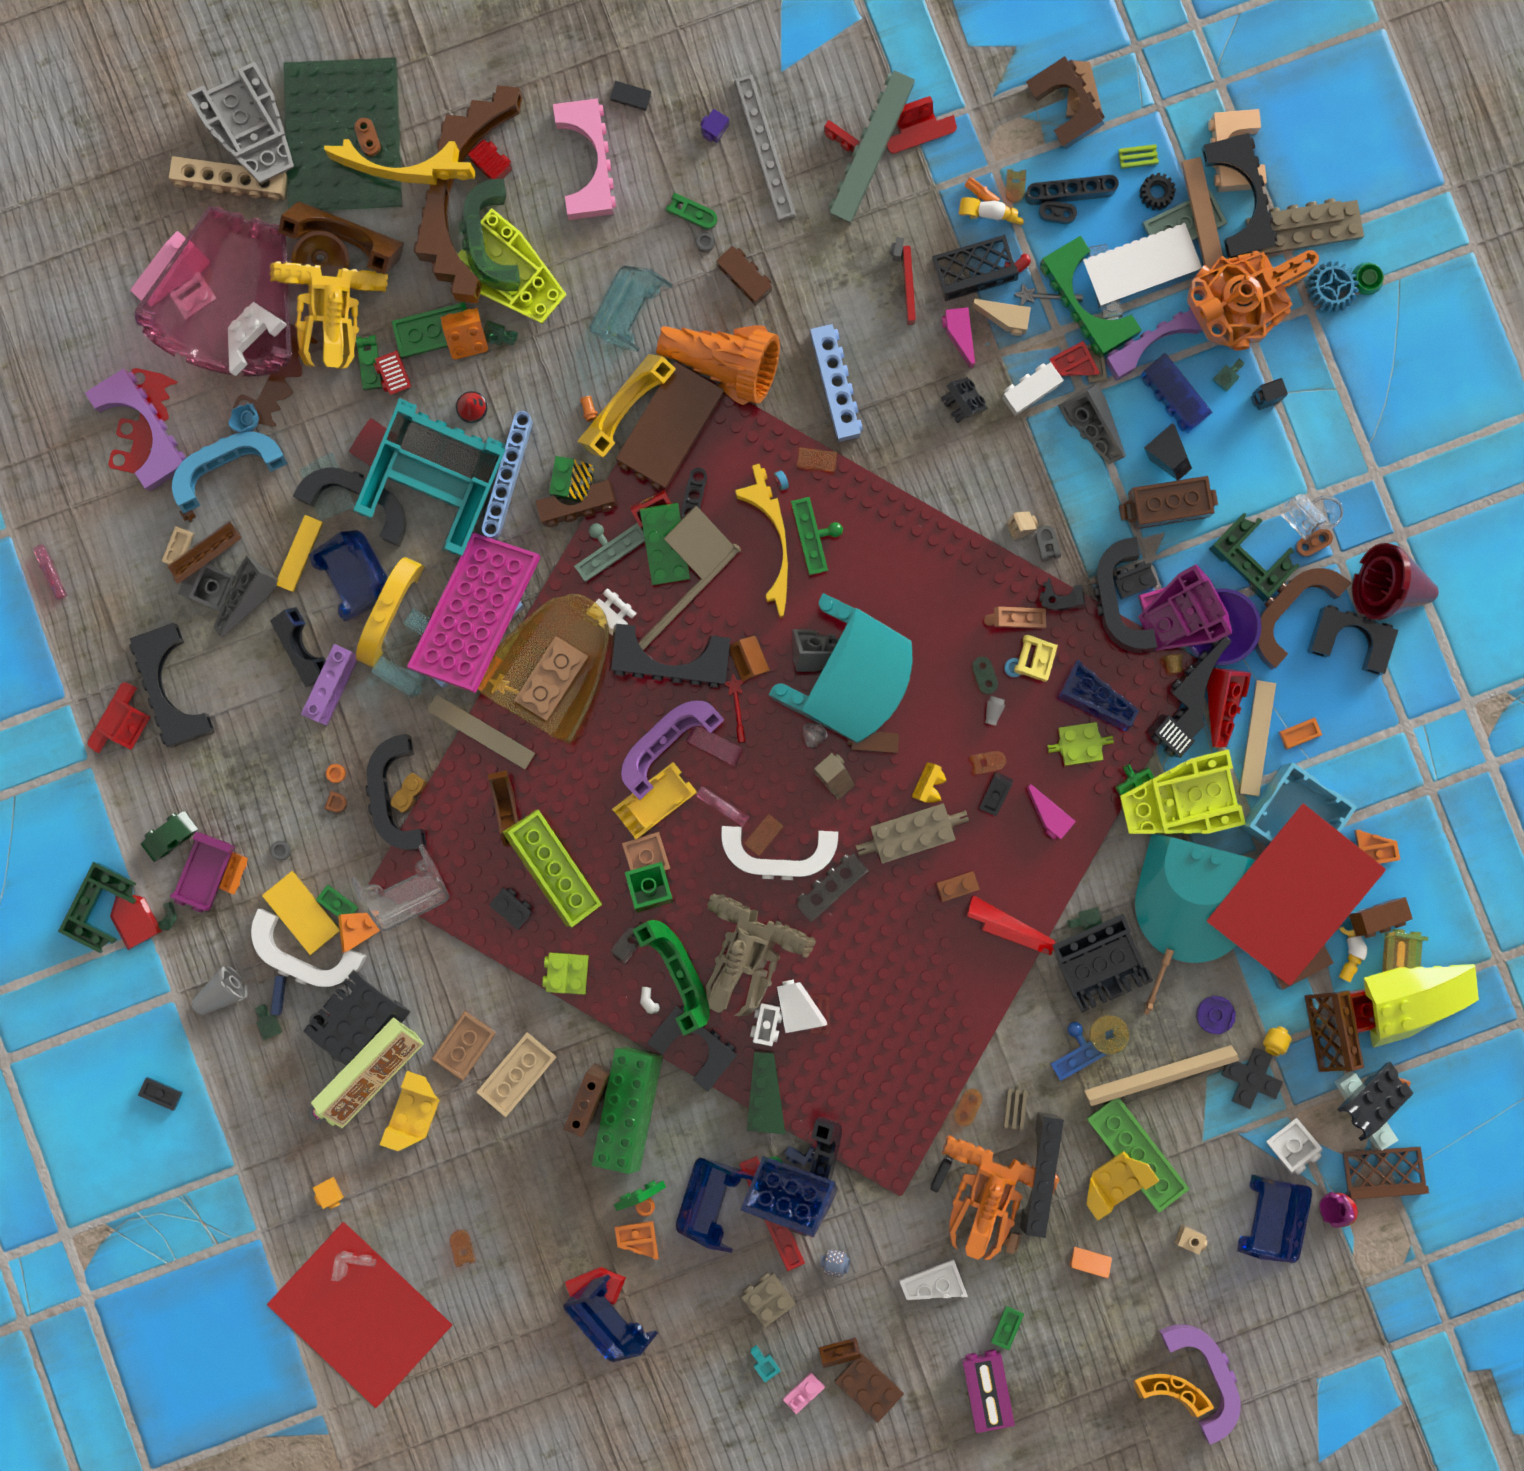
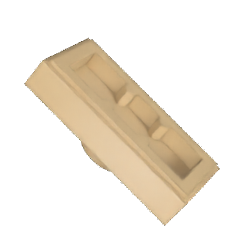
(178, 544)

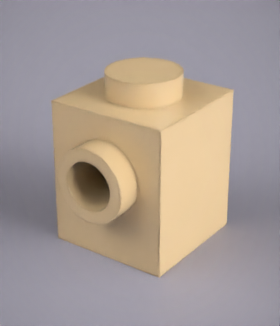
(1191, 1239)

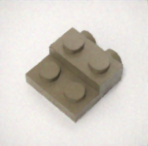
(768, 1298)

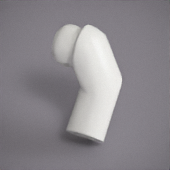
(646, 1001)

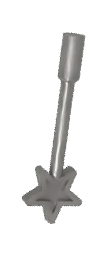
(1028, 295)

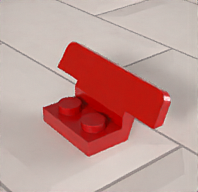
(919, 125)
(120, 721)

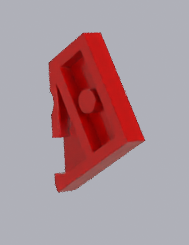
(1075, 362)

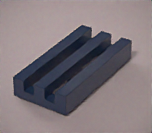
(278, 995)

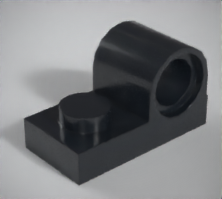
(996, 793)

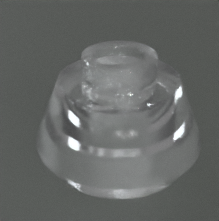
(814, 734)

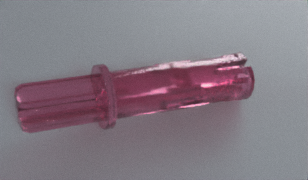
(50, 572)
(722, 806)

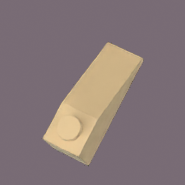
(1007, 316)
(1021, 524)

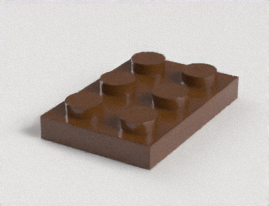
(869, 1387)

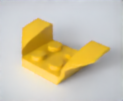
(412, 1113)
(1116, 1182)

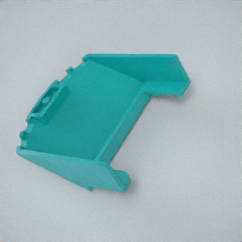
(861, 678)

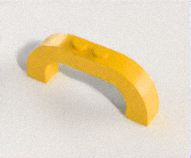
(389, 600)

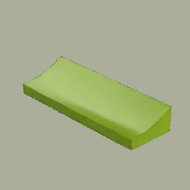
(552, 868)

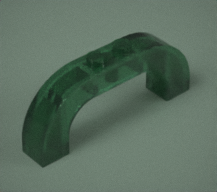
(488, 272)

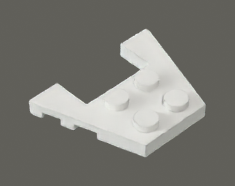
(246, 330)

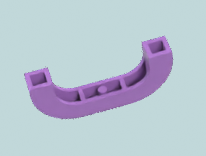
(660, 738)
(1227, 1415)

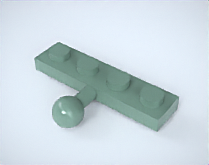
(610, 551)

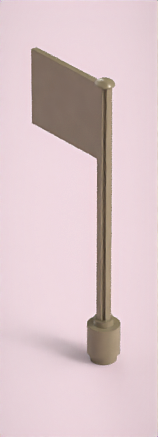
(703, 550)

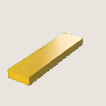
(298, 553)

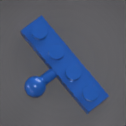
(1079, 1057)

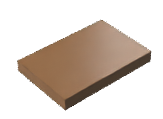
(464, 1045)

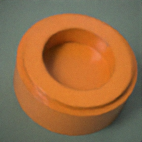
(335, 773)

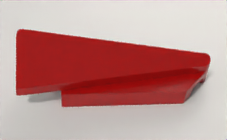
(1007, 927)

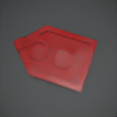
(134, 921)
(614, 1284)

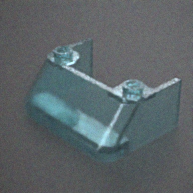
(622, 304)

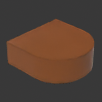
(336, 802)

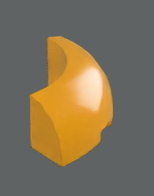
(1175, 1387)

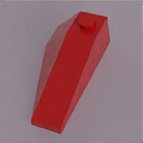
(1224, 695)

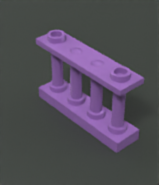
(330, 685)

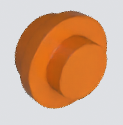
(646, 1207)

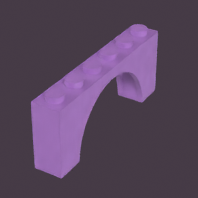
(122, 391)

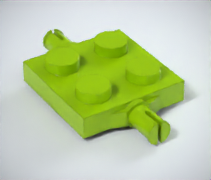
(1080, 744)

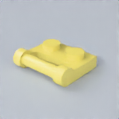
(1041, 661)

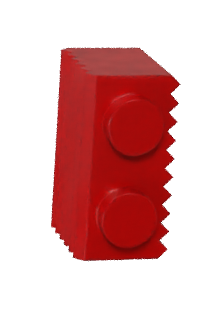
(489, 160)

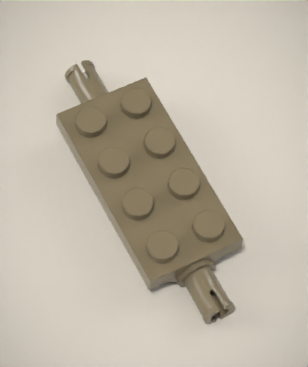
(912, 833)

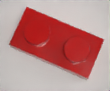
(834, 132)

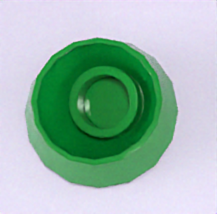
(1369, 277)

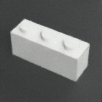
(1032, 388)

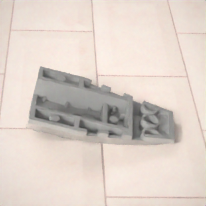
(246, 122)

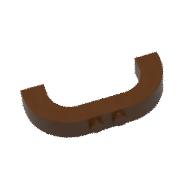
(1328, 580)

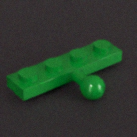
(810, 535)

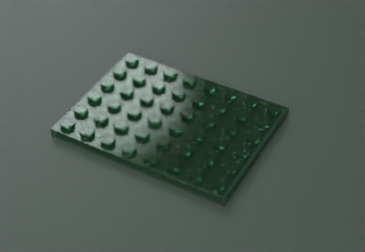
(322, 111)

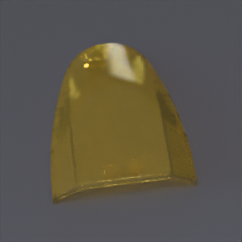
(573, 620)

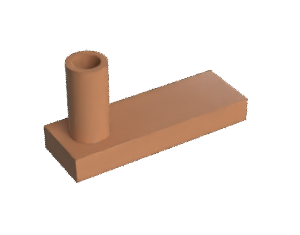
(1017, 617)

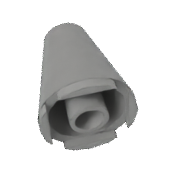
(220, 992)

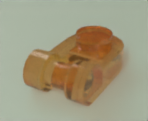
(1015, 191)
(995, 761)
(461, 1240)

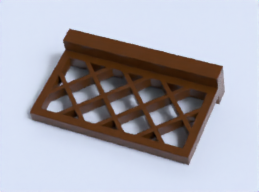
(204, 552)
(1345, 1030)
(1381, 1190)

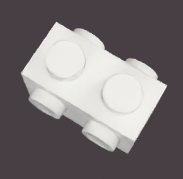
(765, 1029)

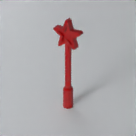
(734, 687)

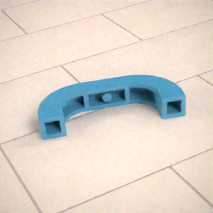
(216, 455)

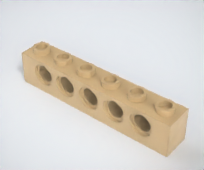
(181, 167)

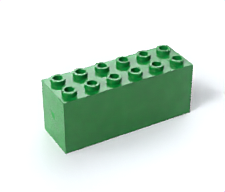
(627, 1110)

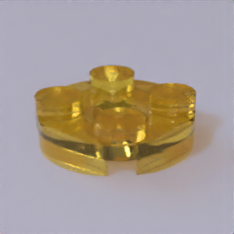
(1120, 1033)

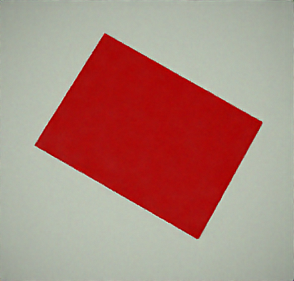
(1296, 894)
(365, 1324)

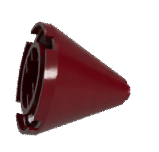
(1390, 583)

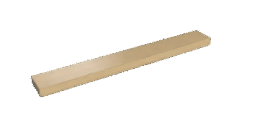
(1161, 1075)

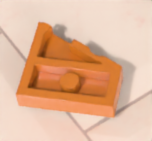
(1377, 847)
(355, 929)
(638, 1238)

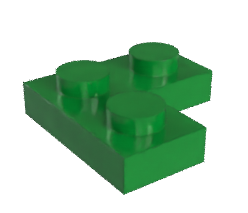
(639, 1195)

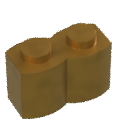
(406, 797)

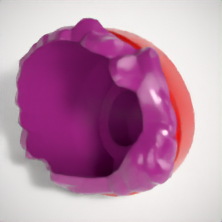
(1338, 1210)

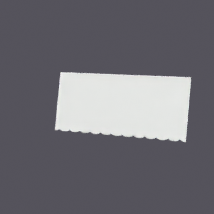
(1142, 264)

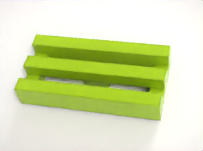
(1154, 154)

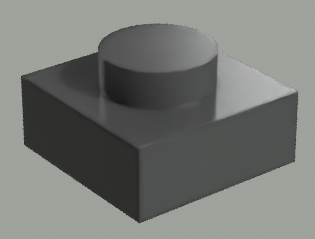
(896, 249)

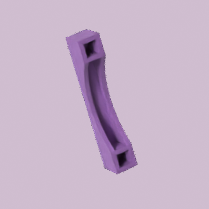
(1125, 360)

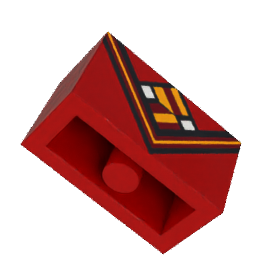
(655, 500)

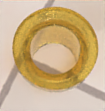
(1174, 662)

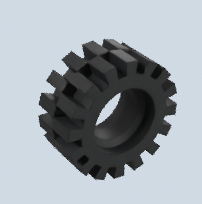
(1162, 181)

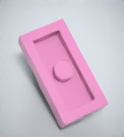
(803, 1393)

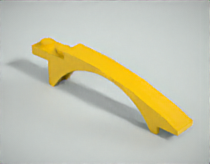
(442, 165)
(760, 496)

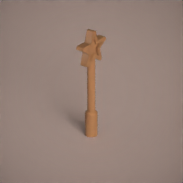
(1165, 962)

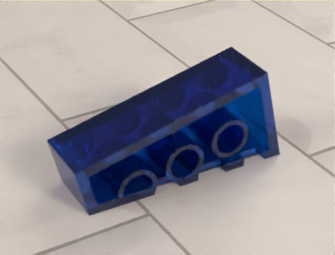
(1094, 696)

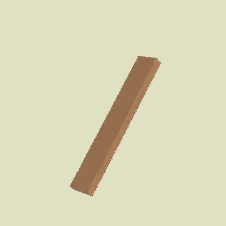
(1202, 211)

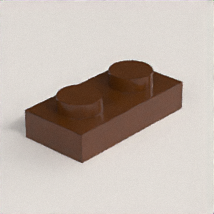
(839, 1352)

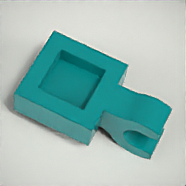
(765, 1365)

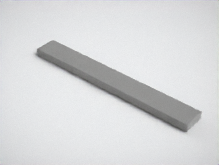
(765, 148)

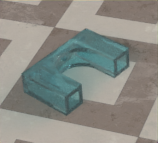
(404, 679)

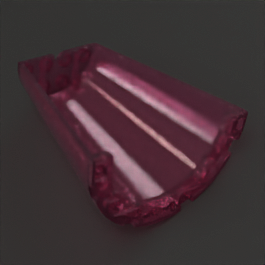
(210, 284)

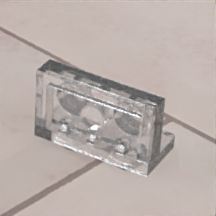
(1302, 515)

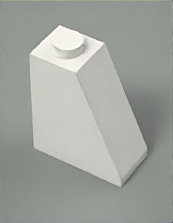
(798, 1008)

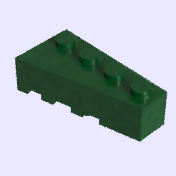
(765, 1103)

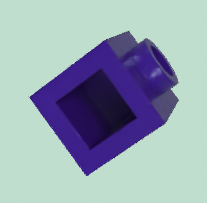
(714, 126)

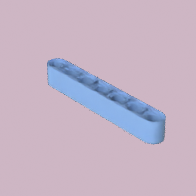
(513, 467)

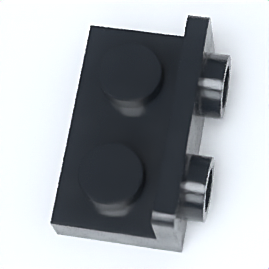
(1134, 580)
(511, 907)

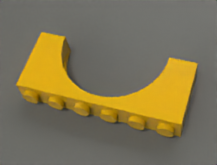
(599, 435)

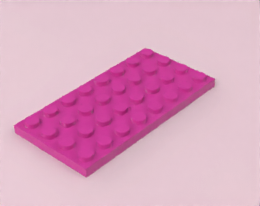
(474, 612)

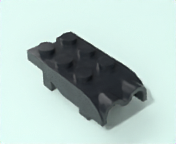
(1376, 1100)

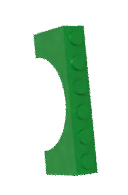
(1101, 333)

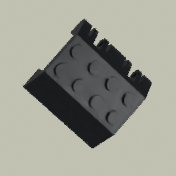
(1100, 962)
(354, 1019)

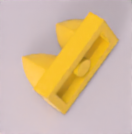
(924, 790)

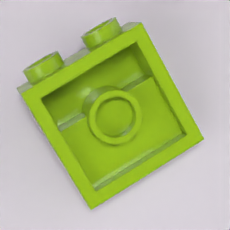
(566, 973)

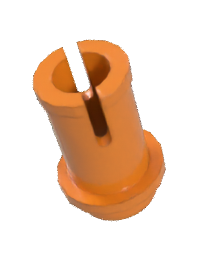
(588, 408)

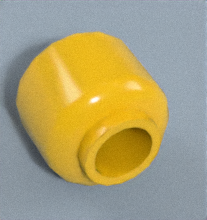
(1277, 1041)

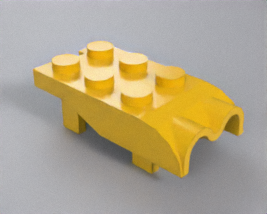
(658, 803)

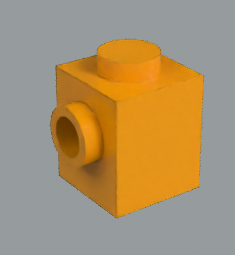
(328, 1194)

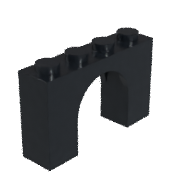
(1379, 637)
(719, 1053)

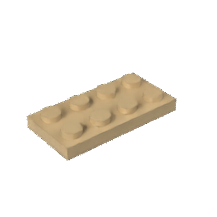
(516, 1074)

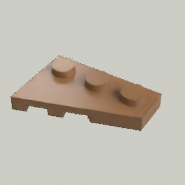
(1085, 70)

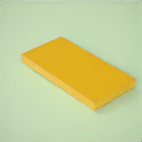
(301, 912)

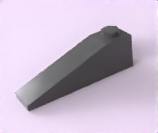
(811, 649)

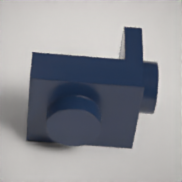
(794, 1155)

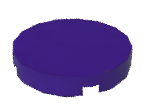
(1215, 1015)

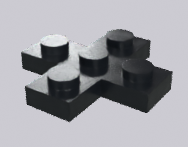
(1252, 1078)

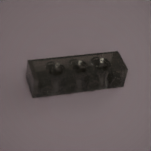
(856, 869)

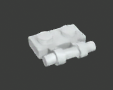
(612, 617)

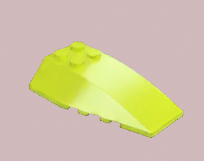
(1186, 799)
(1417, 998)

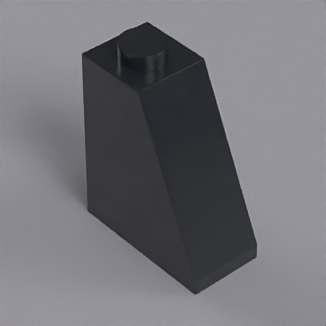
(1169, 453)

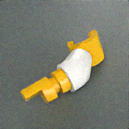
(988, 209)
(1357, 953)

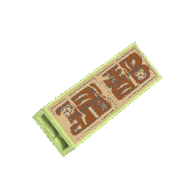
(366, 1073)

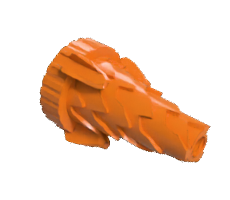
(740, 361)

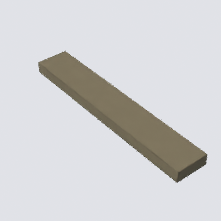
(481, 732)

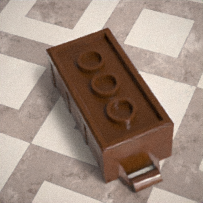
(1170, 503)

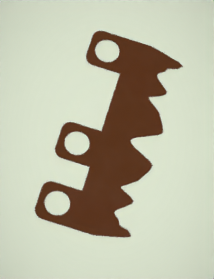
(276, 386)

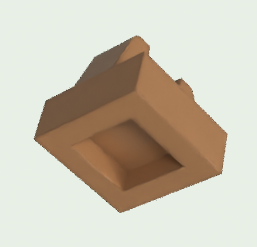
(1012, 1242)

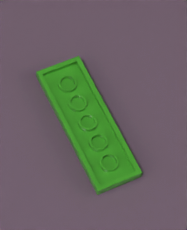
(1124, 1133)

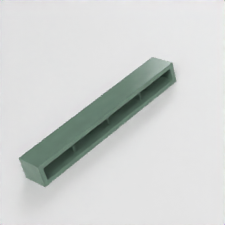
(872, 146)

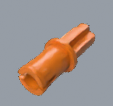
(981, 191)

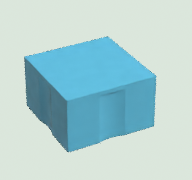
(1283, 797)

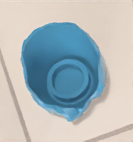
(244, 418)

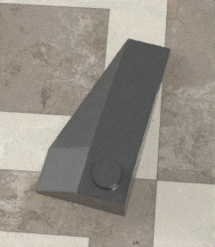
(1092, 418)
(251, 588)

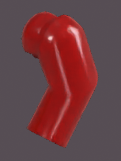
(1021, 264)

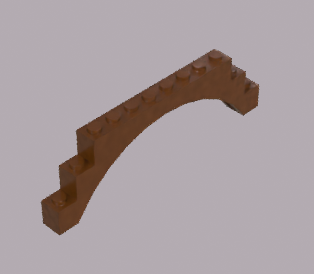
(434, 238)

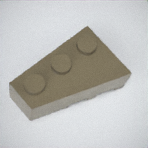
(834, 775)

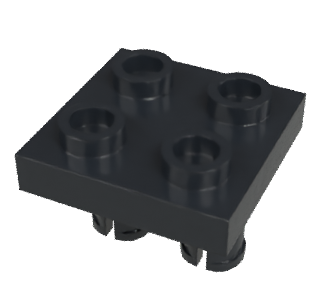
(966, 396)

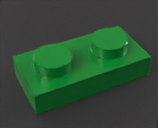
(336, 902)
(1007, 1327)

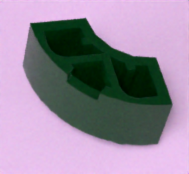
(168, 836)

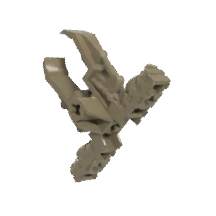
(748, 952)

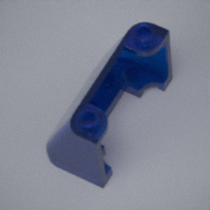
(352, 570)

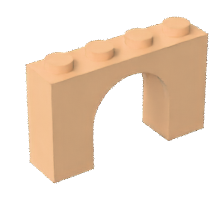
(1224, 126)

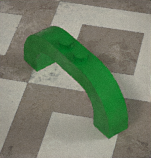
(682, 971)

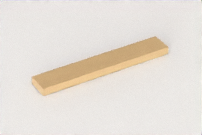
(1257, 738)

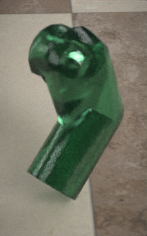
(170, 917)

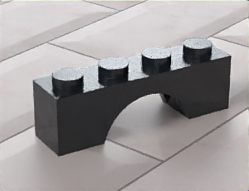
(289, 629)

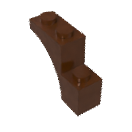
(504, 802)

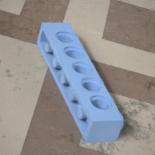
(843, 430)

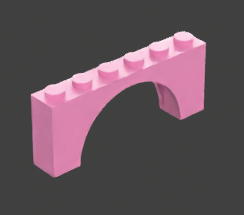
(586, 119)

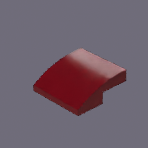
(368, 441)

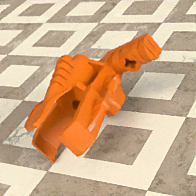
(990, 1193)

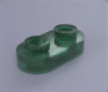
(984, 675)

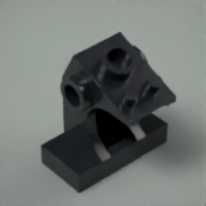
(1071, 601)

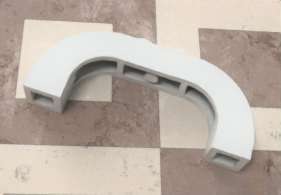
(787, 869)
(264, 944)

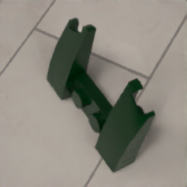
(1263, 582)
(75, 922)

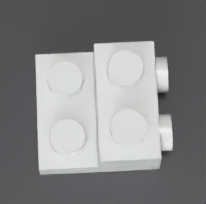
(1295, 1147)

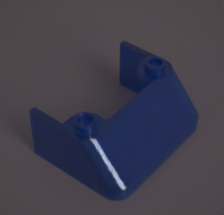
(704, 1201)
(604, 1325)

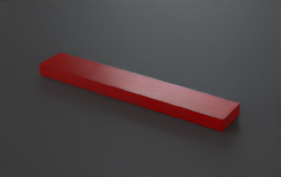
(781, 1235)

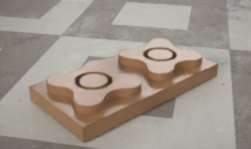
(551, 678)

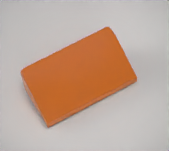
(1090, 1262)

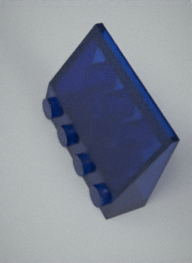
(789, 1196)

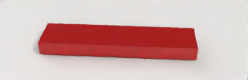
(908, 285)

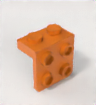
(464, 333)

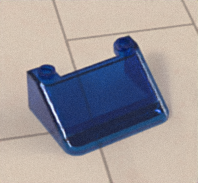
(1278, 1220)

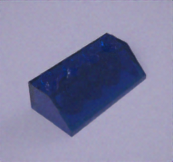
(1176, 393)

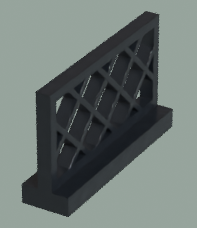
(984, 280)

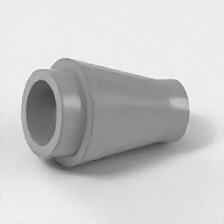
(994, 709)

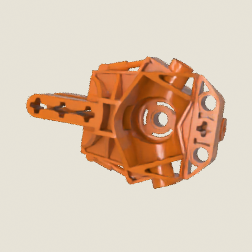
(1253, 284)

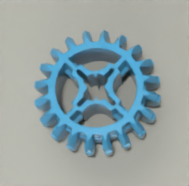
(1332, 272)

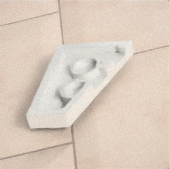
(935, 1282)

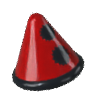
(471, 407)

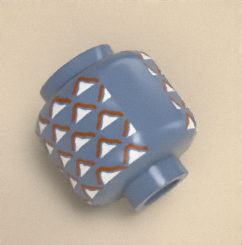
(835, 1263)

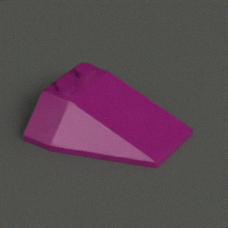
(1187, 612)

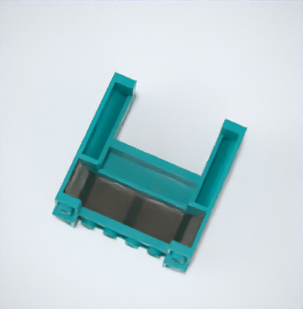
(436, 463)

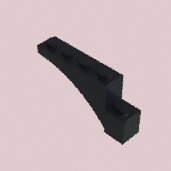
(1192, 686)

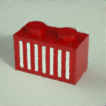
(393, 372)

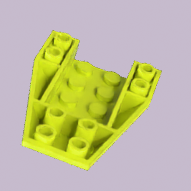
(538, 289)

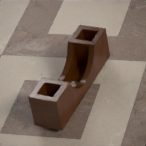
(600, 498)

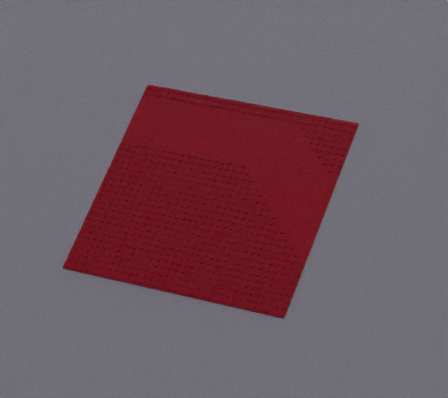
(903, 972)

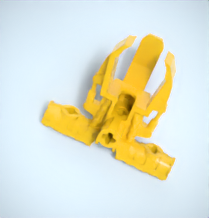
(328, 303)

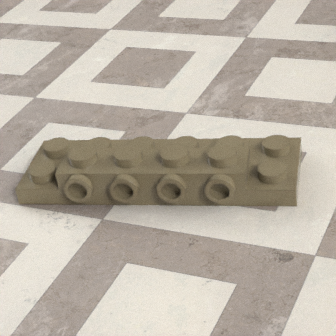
(1315, 225)

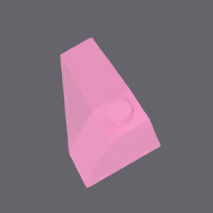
(157, 266)

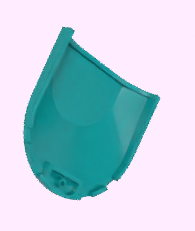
(1179, 893)

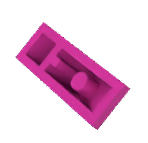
(959, 331)
(1052, 817)

